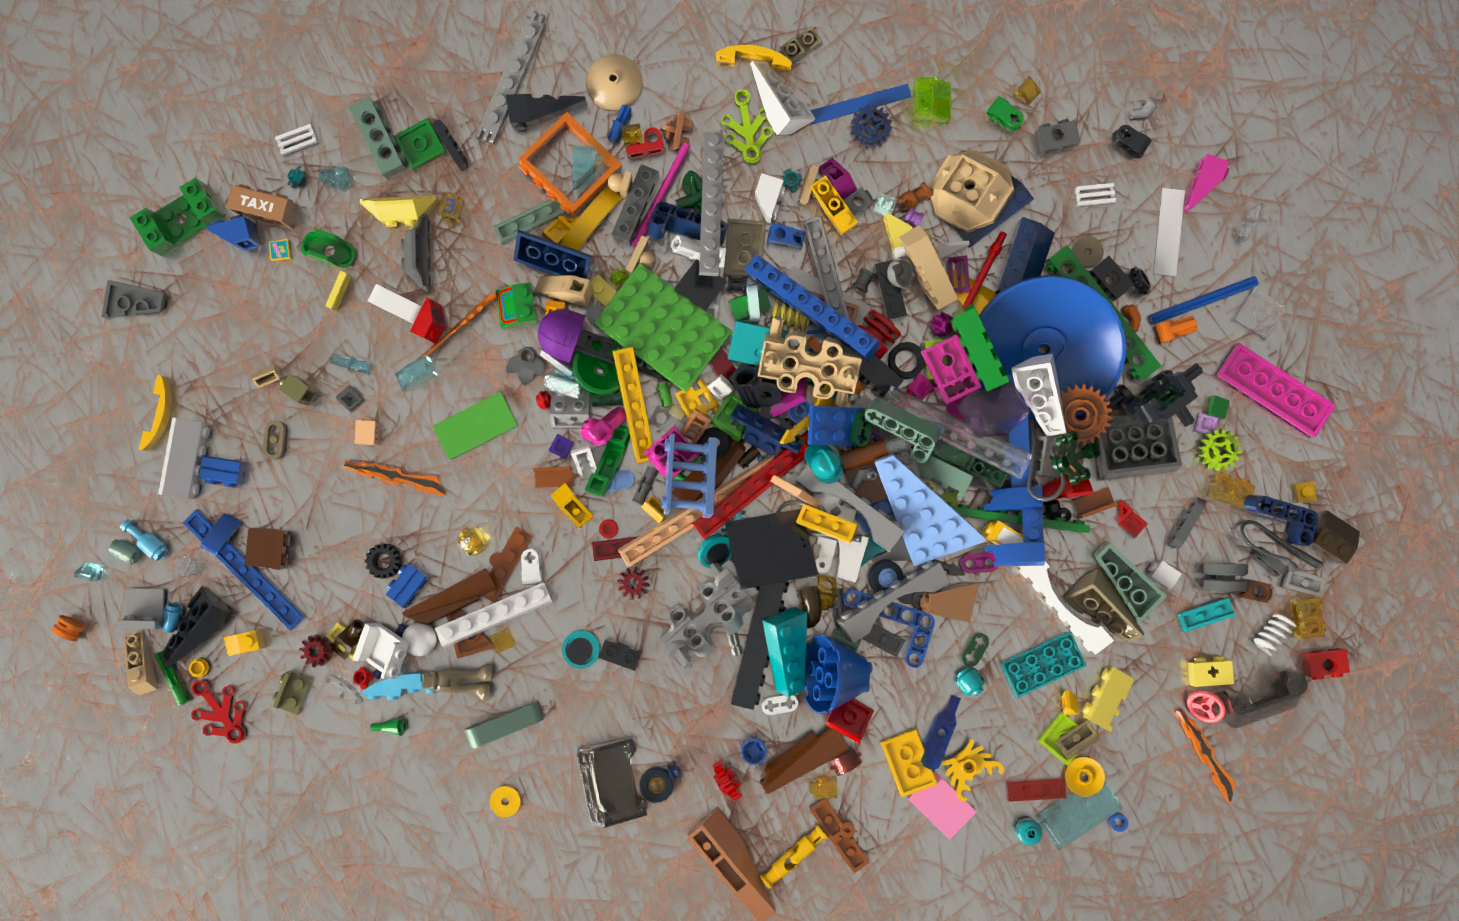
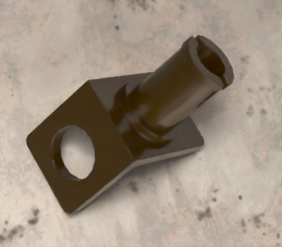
(348, 638)

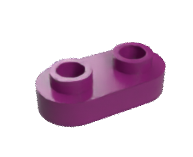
(978, 563)

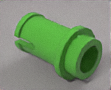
(664, 394)

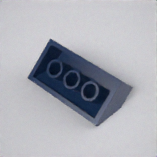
(1026, 253)
(551, 256)

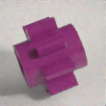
(942, 324)

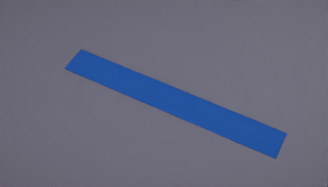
(852, 105)

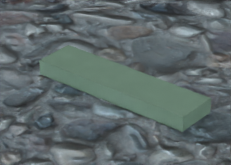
(528, 220)

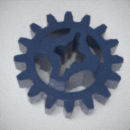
(879, 123)

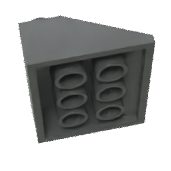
(1137, 448)

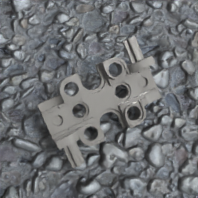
(724, 592)

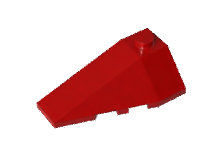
(1081, 489)

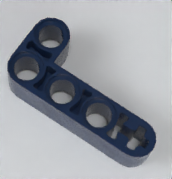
(678, 220)
(1302, 520)

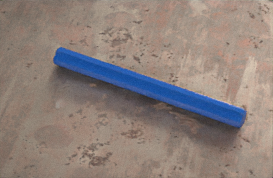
(1204, 300)

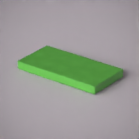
(475, 425)

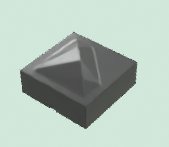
(349, 397)

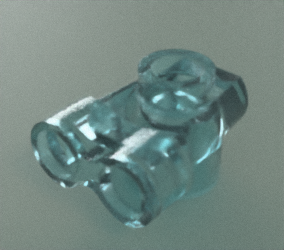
(338, 176)

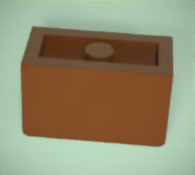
(554, 476)
(1095, 503)

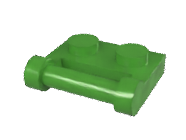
(722, 417)

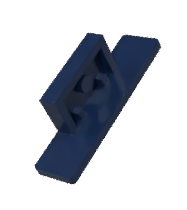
(763, 432)

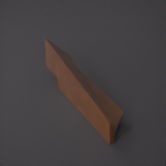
(452, 598)

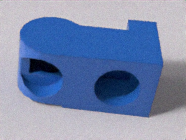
(785, 236)

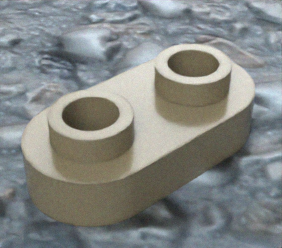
(272, 439)

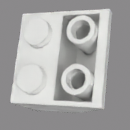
(767, 195)

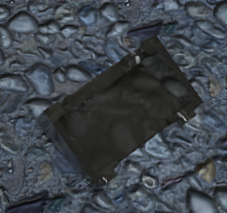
(1288, 694)
(610, 783)

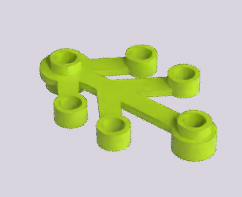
(747, 129)

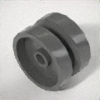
(1226, 577)

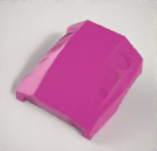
(658, 456)

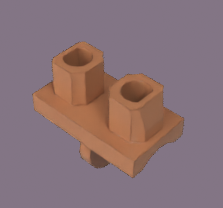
(675, 129)

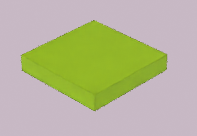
(1059, 726)

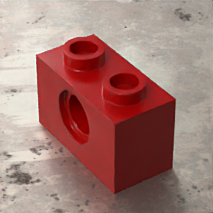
(1314, 661)

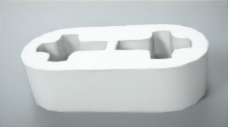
(781, 708)

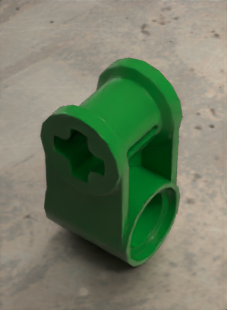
(1004, 112)

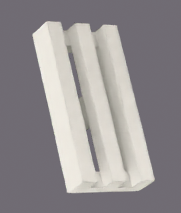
(280, 138)
(1111, 192)

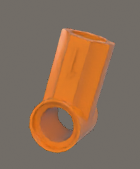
(1173, 329)

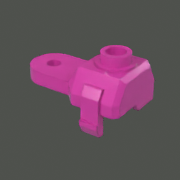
(600, 431)

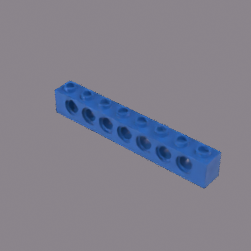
(812, 308)

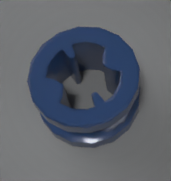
(674, 771)

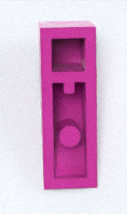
(1209, 174)

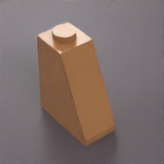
(951, 601)

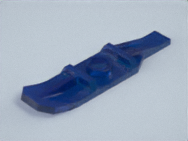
(938, 744)

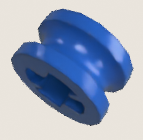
(1120, 816)

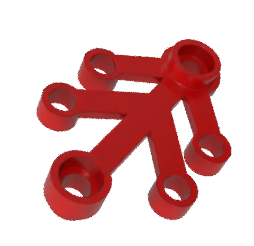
(220, 714)

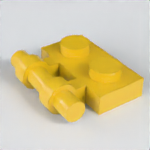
(690, 400)

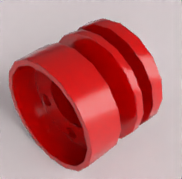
(881, 329)

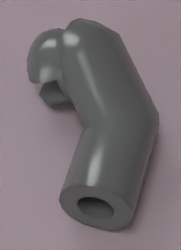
(863, 475)

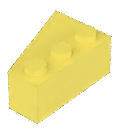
(1107, 697)

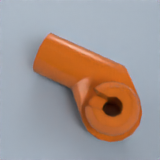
(1135, 316)

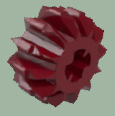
(627, 579)
(308, 650)

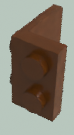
(267, 548)

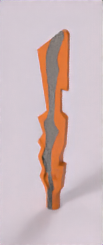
(486, 301)
(423, 483)
(1206, 753)

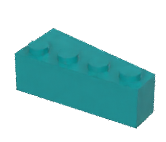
(787, 649)

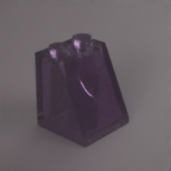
(993, 411)

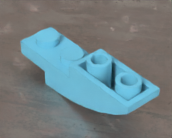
(396, 687)

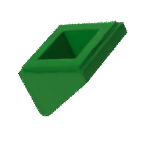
(1217, 406)

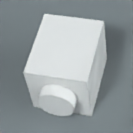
(1163, 574)

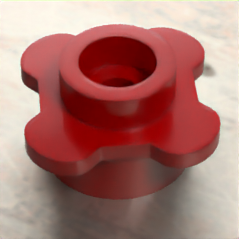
(543, 399)
(358, 677)

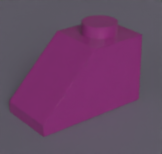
(839, 178)

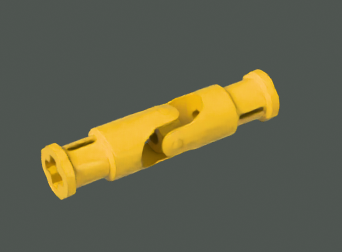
(801, 850)

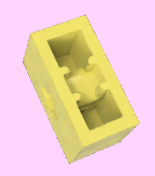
(1221, 674)

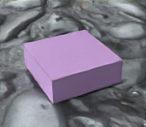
(1206, 423)

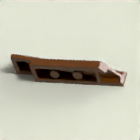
(723, 468)
(803, 758)

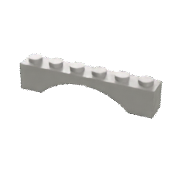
(883, 530)
(859, 621)

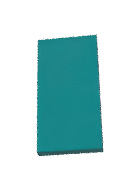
(1043, 664)

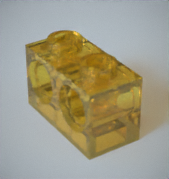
(1229, 494)
(1303, 619)

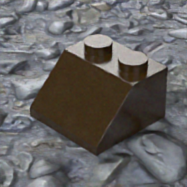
(1336, 538)

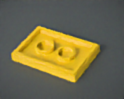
(904, 759)

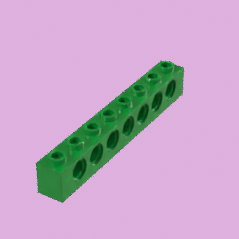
(1148, 362)

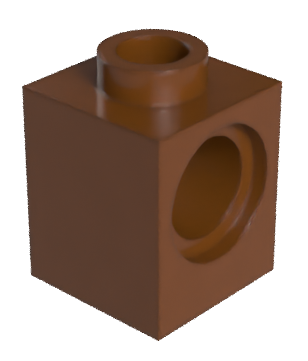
(1265, 591)

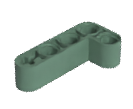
(904, 425)
(503, 725)

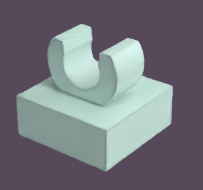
(884, 204)

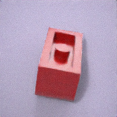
(648, 148)

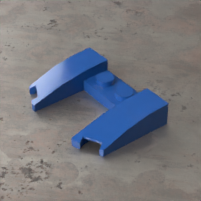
(1032, 549)

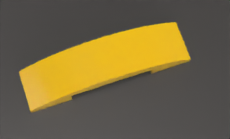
(756, 52)
(591, 219)
(162, 415)

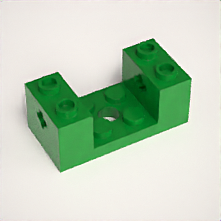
(161, 228)

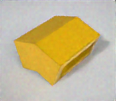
(652, 511)

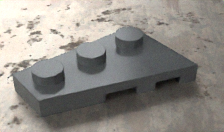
(129, 300)

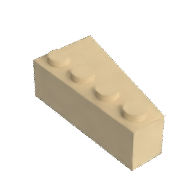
(928, 267)

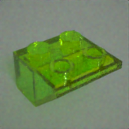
(931, 100)

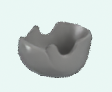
(901, 273)

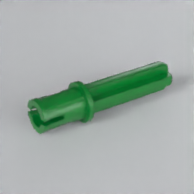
(175, 686)

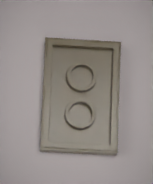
(743, 242)

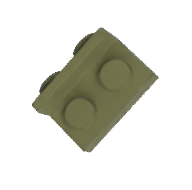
(292, 691)

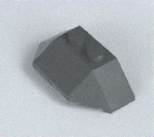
(418, 252)

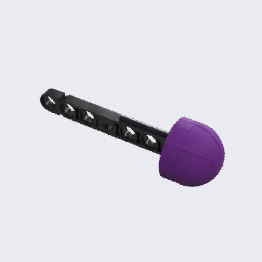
(562, 334)

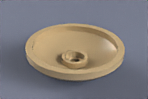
(614, 94)

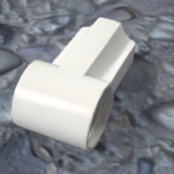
(686, 247)

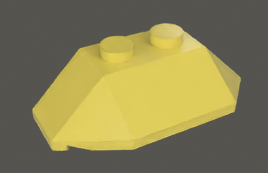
(400, 209)

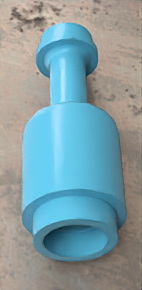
(146, 542)

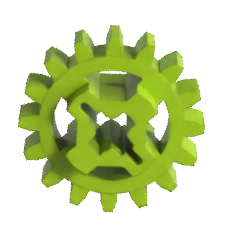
(1224, 444)

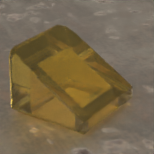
(1028, 90)

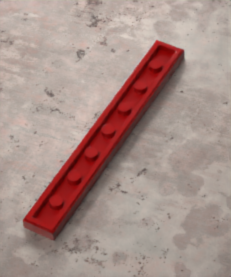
(750, 489)

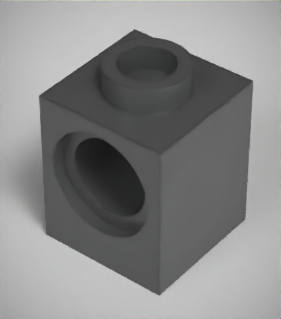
(864, 195)

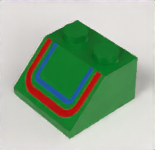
(517, 305)

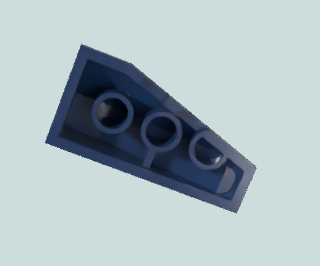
(1018, 201)

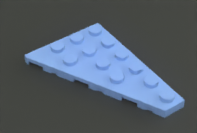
(927, 520)

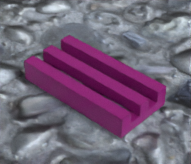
(960, 289)

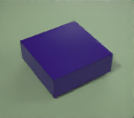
(561, 446)

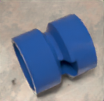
(798, 412)
(753, 750)

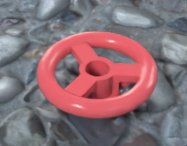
(1206, 704)

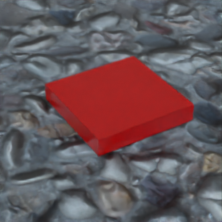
(850, 719)

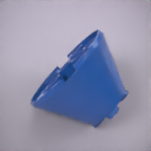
(833, 674)

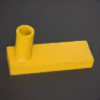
(827, 524)

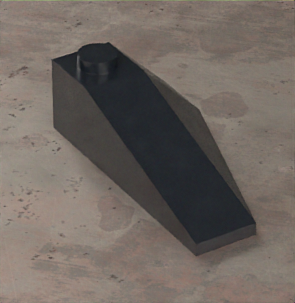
(528, 111)
(203, 619)

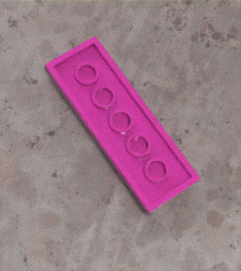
(1276, 390)

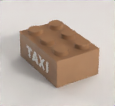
(262, 206)

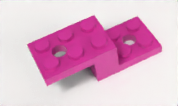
(952, 381)

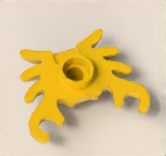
(968, 764)

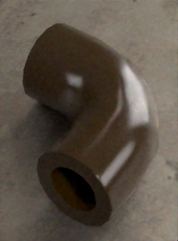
(812, 605)

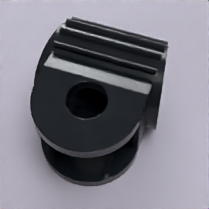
(751, 386)

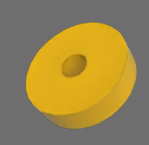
(499, 807)

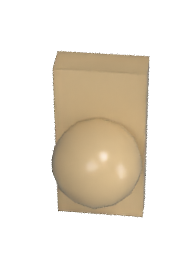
(808, 181)
(621, 183)
(641, 256)

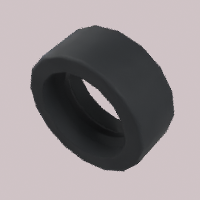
(910, 346)

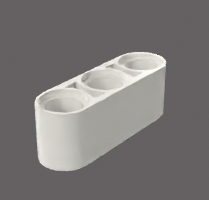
(394, 303)

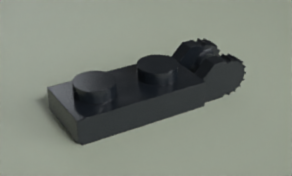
(450, 144)

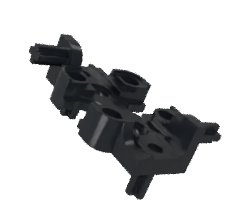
(1162, 398)

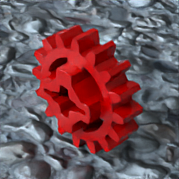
(727, 780)

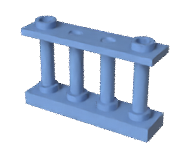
(707, 468)

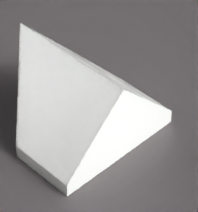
(587, 459)

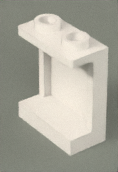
(381, 649)

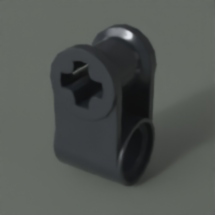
(1132, 141)

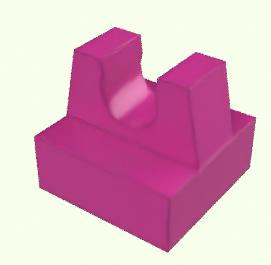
(920, 386)

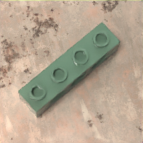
(362, 112)

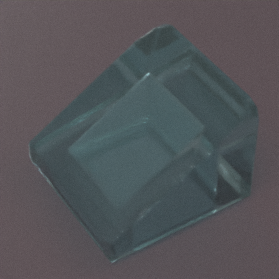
(89, 571)

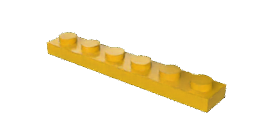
(633, 402)

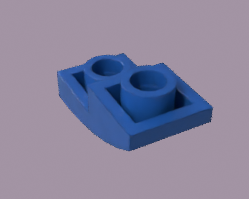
(220, 533)

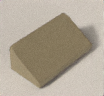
(1077, 739)

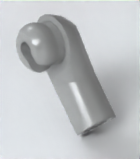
(1146, 110)

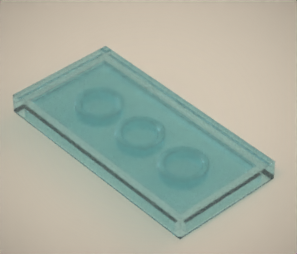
(1078, 815)

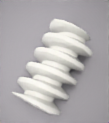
(1273, 633)

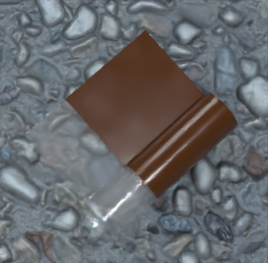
(864, 457)

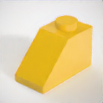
(571, 505)
(245, 642)

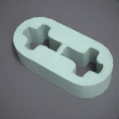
(753, 303)

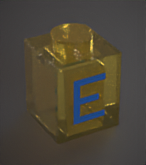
(450, 207)

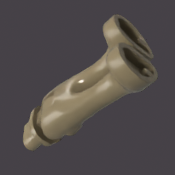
(447, 681)

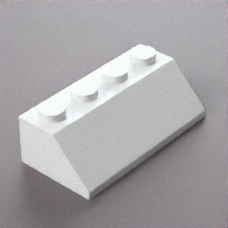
(183, 458)

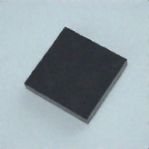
(700, 288)

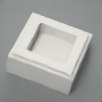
(720, 387)

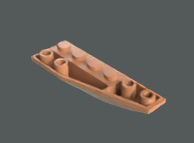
(732, 862)

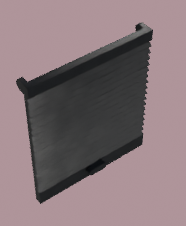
(770, 549)

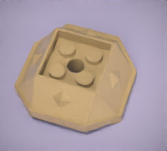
(972, 207)

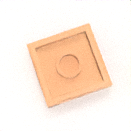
(795, 491)

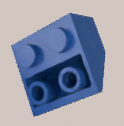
(237, 231)

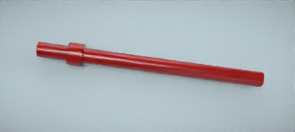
(994, 250)

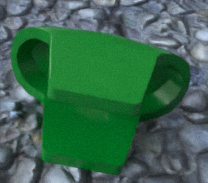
(315, 243)

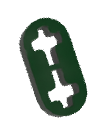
(860, 428)
(978, 652)

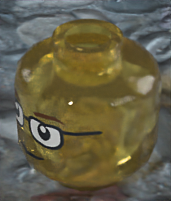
(471, 541)

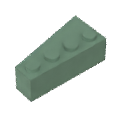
(1131, 584)

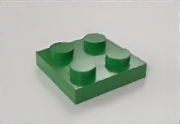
(420, 144)

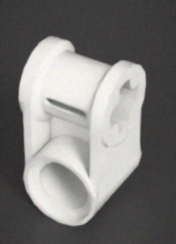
(531, 571)

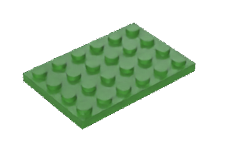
(662, 327)

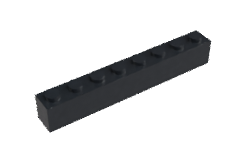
(756, 649)

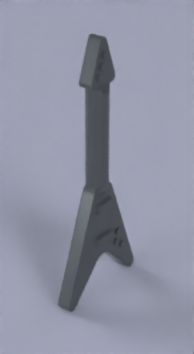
(900, 553)

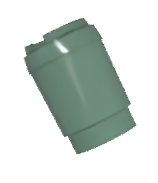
(125, 551)
(839, 636)

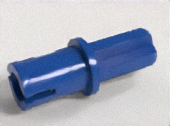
(615, 132)

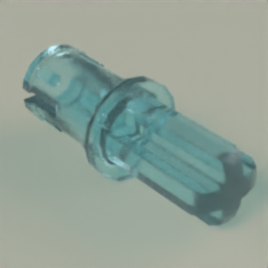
(350, 363)

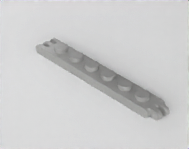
(511, 76)

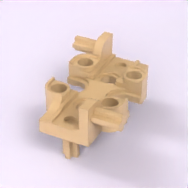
(778, 349)

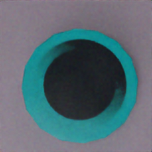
(715, 550)
(581, 649)

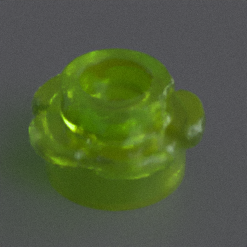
(618, 276)

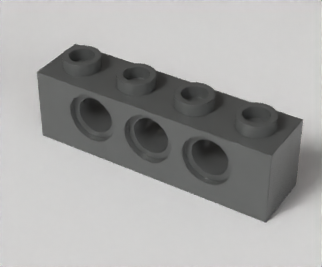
(635, 204)

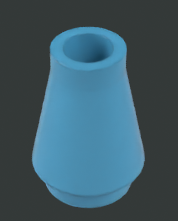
(171, 616)

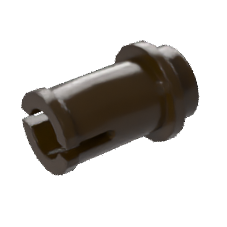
(748, 457)

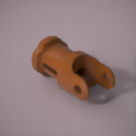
(914, 196)

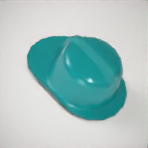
(824, 463)

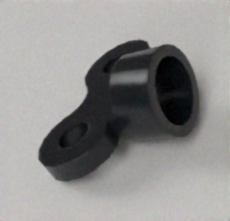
(1054, 510)

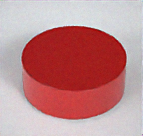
(608, 528)

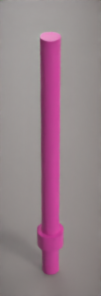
(643, 227)

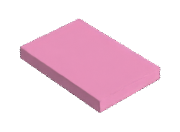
(943, 807)

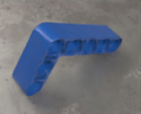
(896, 615)

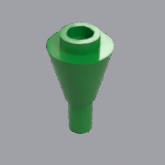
(394, 726)

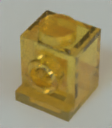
(824, 788)

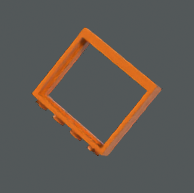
(588, 140)

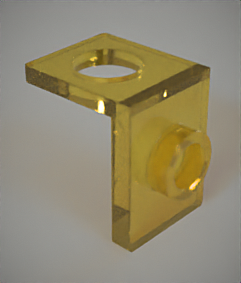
(827, 596)

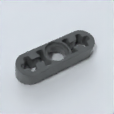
(1187, 522)

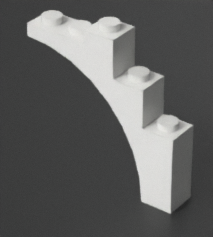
(849, 555)

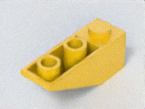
(834, 206)

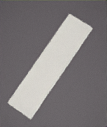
(1169, 232)
(813, 284)

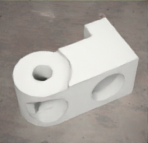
(826, 553)

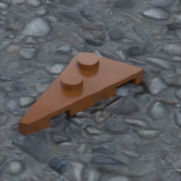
(471, 645)

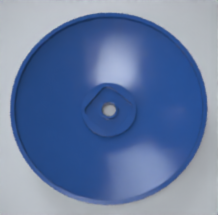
(1069, 318)

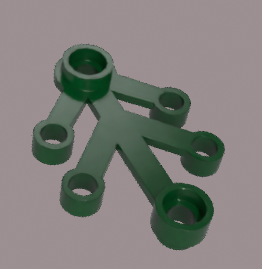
(1062, 463)

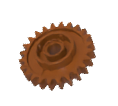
(1096, 412)

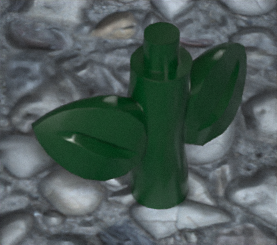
(693, 188)

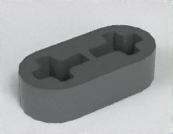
(1273, 564)

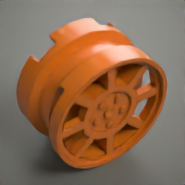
(68, 628)

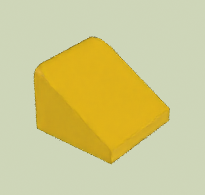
(1069, 703)

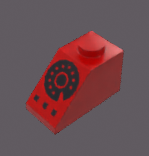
(429, 321)

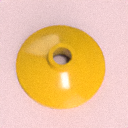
(1084, 766)

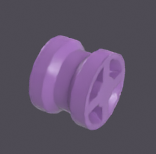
(913, 218)

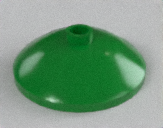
(586, 372)

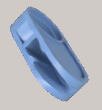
(622, 480)

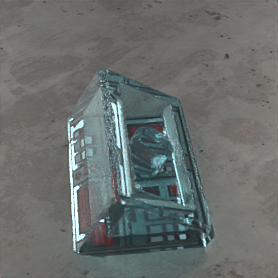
(563, 384)

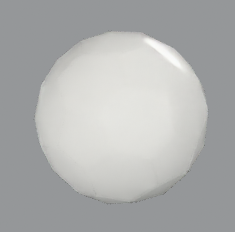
(421, 639)

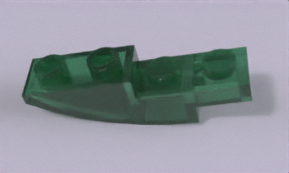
(970, 463)

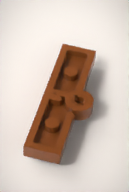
(506, 561)
(840, 835)

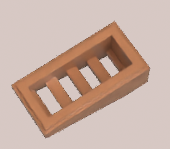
(702, 427)

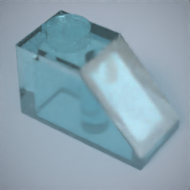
(584, 164)
(416, 373)

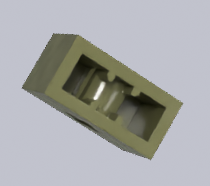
(298, 389)

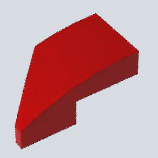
(1130, 520)

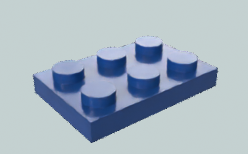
(831, 425)

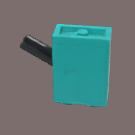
(748, 344)

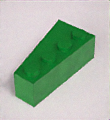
(979, 346)

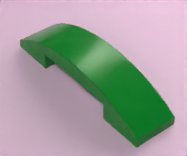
(610, 462)

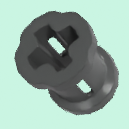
(863, 280)

